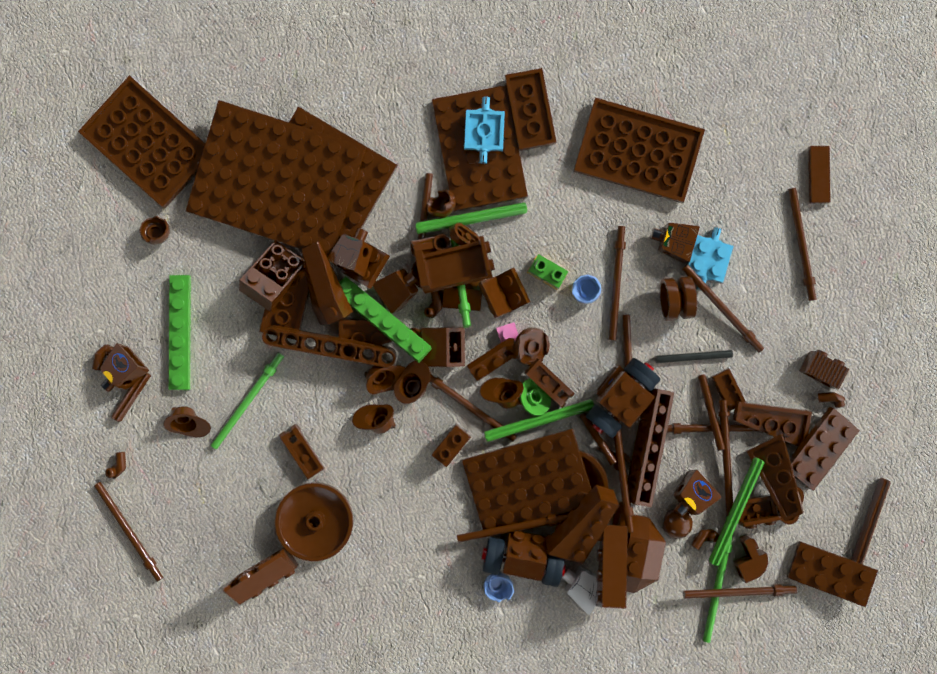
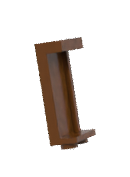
(454, 266)

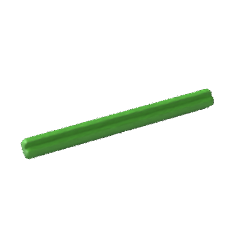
(471, 218)
(538, 420)
(736, 511)

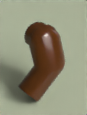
(435, 307)
(100, 355)
(832, 397)
(119, 467)
(704, 536)

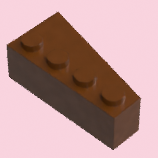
(584, 526)
(612, 568)

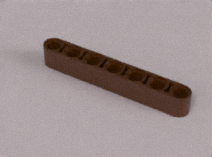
(320, 347)

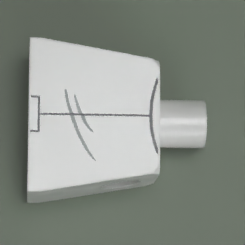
(582, 588)

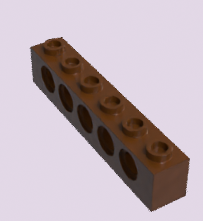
(649, 448)

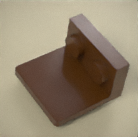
(504, 293)

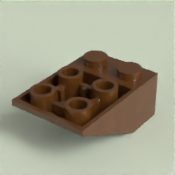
(271, 276)

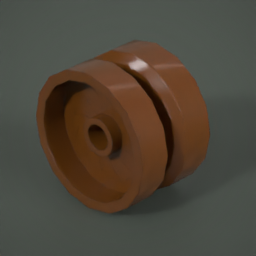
(678, 298)

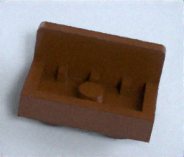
(759, 511)

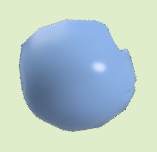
(586, 289)
(498, 587)

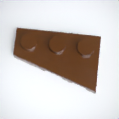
(360, 331)

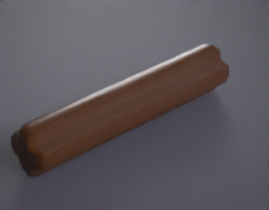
(129, 398)

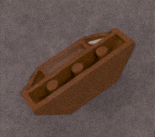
(644, 554)

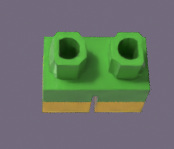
(548, 271)

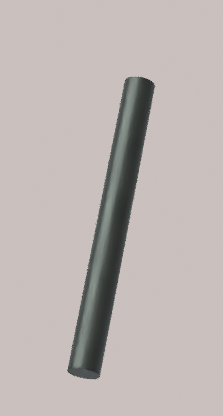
(694, 356)

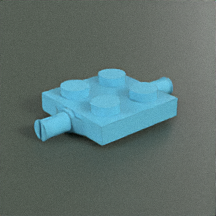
(484, 130)
(710, 257)

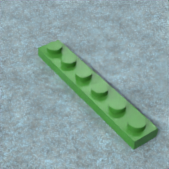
(385, 321)
(179, 331)

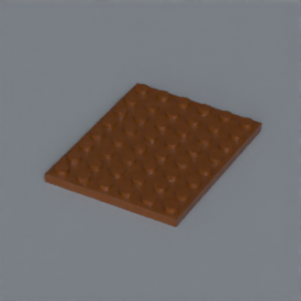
(275, 178)

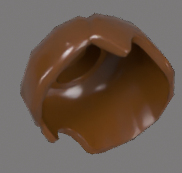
(442, 205)
(154, 230)
(677, 526)

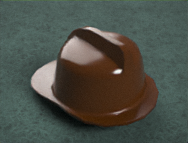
(382, 378)
(412, 382)
(502, 391)
(374, 418)
(186, 422)

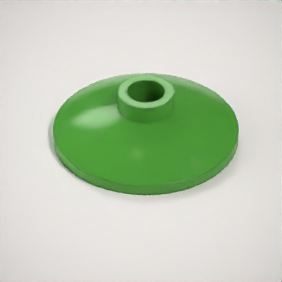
(534, 399)

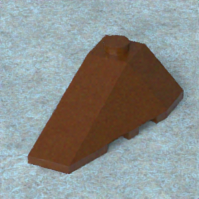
(324, 288)

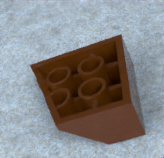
(261, 575)

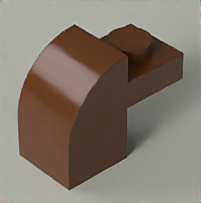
(753, 563)

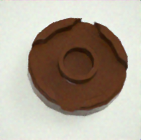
(531, 345)

